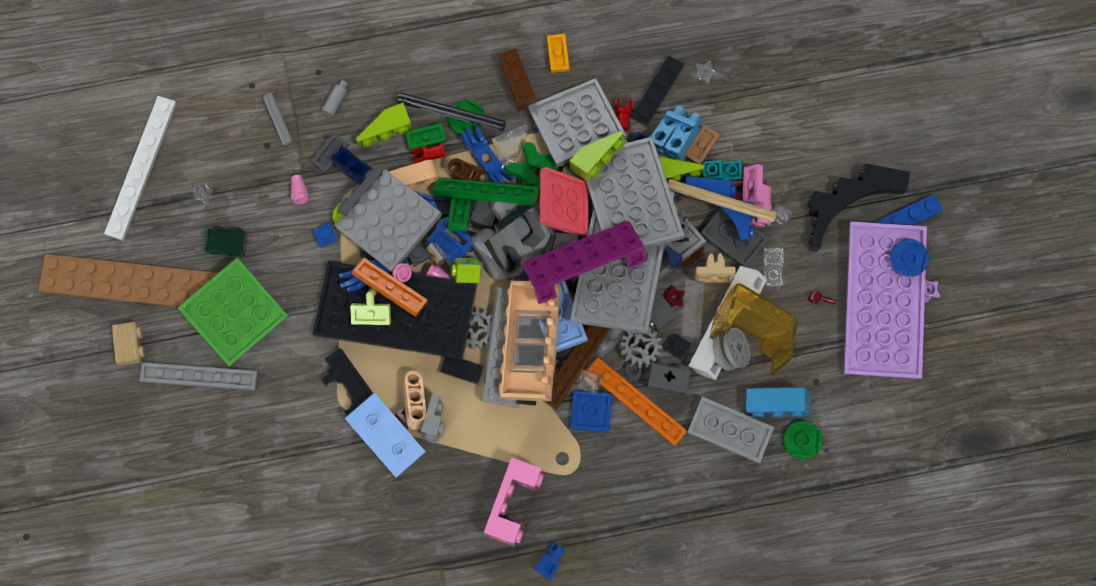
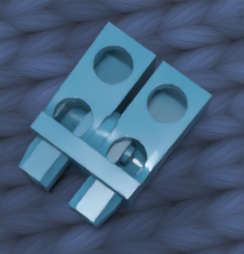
(676, 133)

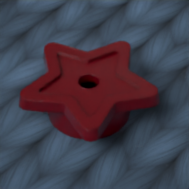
(674, 292)

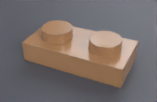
(702, 145)

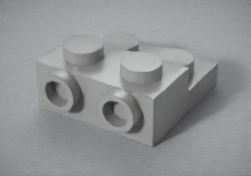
(433, 423)

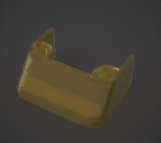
(761, 319)

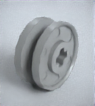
(731, 349)

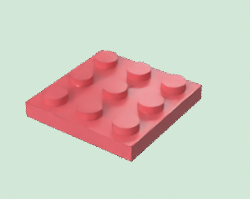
(563, 202)

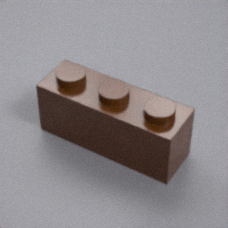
(517, 79)

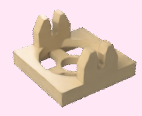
(714, 272)

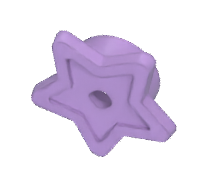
(933, 290)

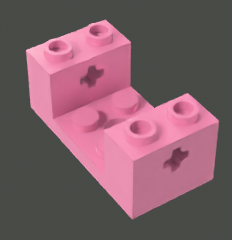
(519, 474)

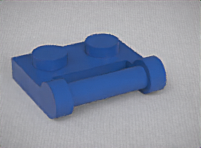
(448, 244)

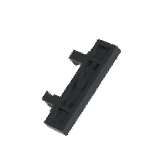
(344, 372)

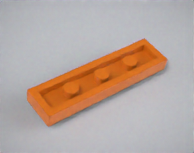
(389, 287)

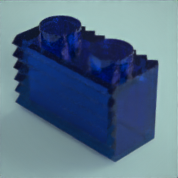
(350, 165)

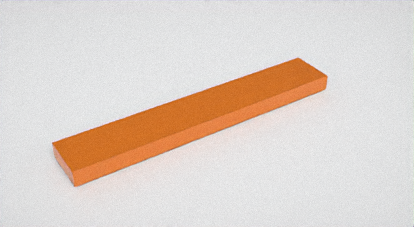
(638, 402)

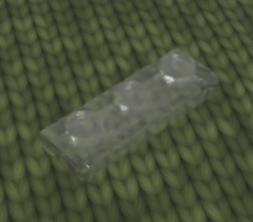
(692, 309)

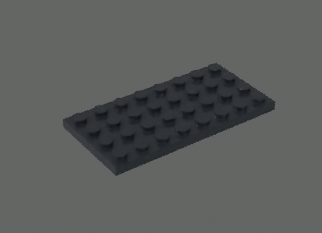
(437, 329)

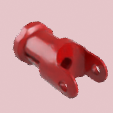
(623, 114)
(429, 153)

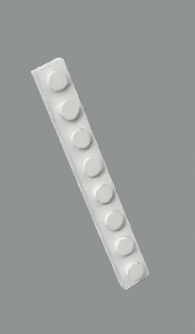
(140, 168)

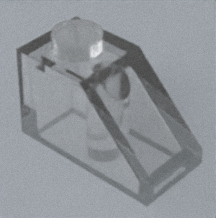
(510, 144)

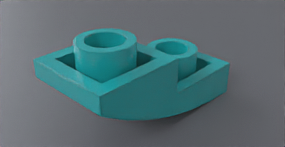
(723, 170)

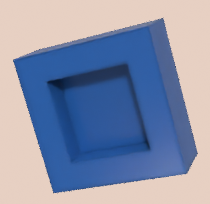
(325, 235)

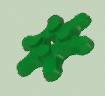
(533, 161)

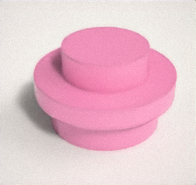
(402, 272)

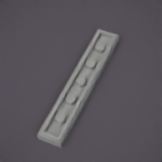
(198, 376)

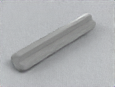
(277, 119)

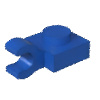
(549, 562)

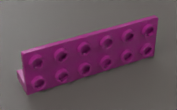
(582, 257)

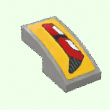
(437, 254)

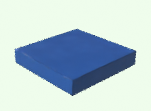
(591, 411)

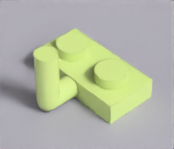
(370, 313)

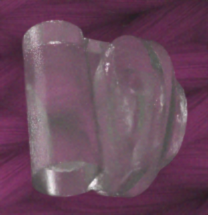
(783, 214)

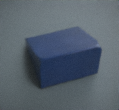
(674, 258)

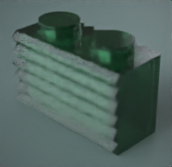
(226, 242)

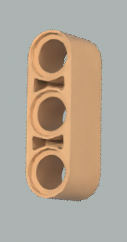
(417, 174)
(417, 392)

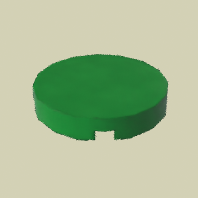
(459, 126)
(802, 439)

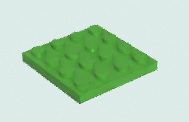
(232, 311)

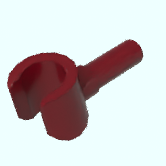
(815, 297)

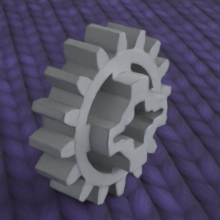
(484, 329)
(632, 350)

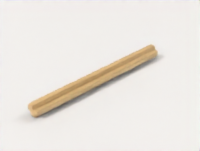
(721, 200)

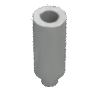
(335, 98)

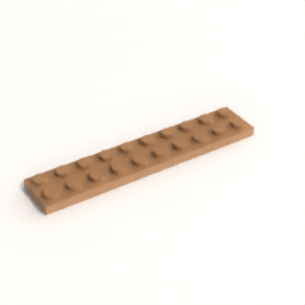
(120, 280)

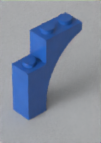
(726, 188)

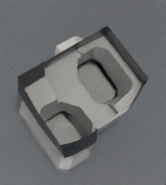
(516, 240)

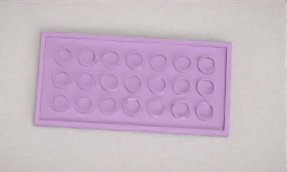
(881, 306)

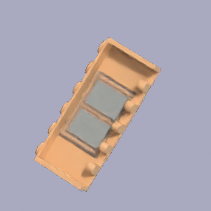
(529, 344)

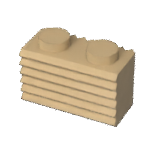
(127, 343)

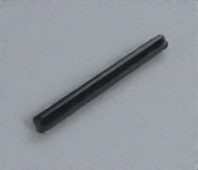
(451, 111)

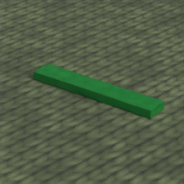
(486, 191)

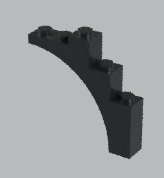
(872, 181)

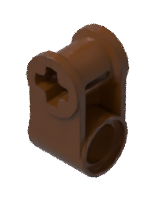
(467, 170)

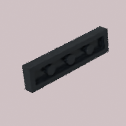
(657, 91)

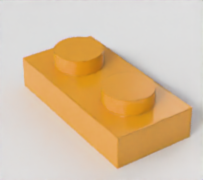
(558, 53)

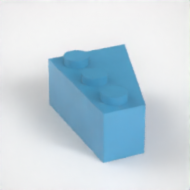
(779, 402)

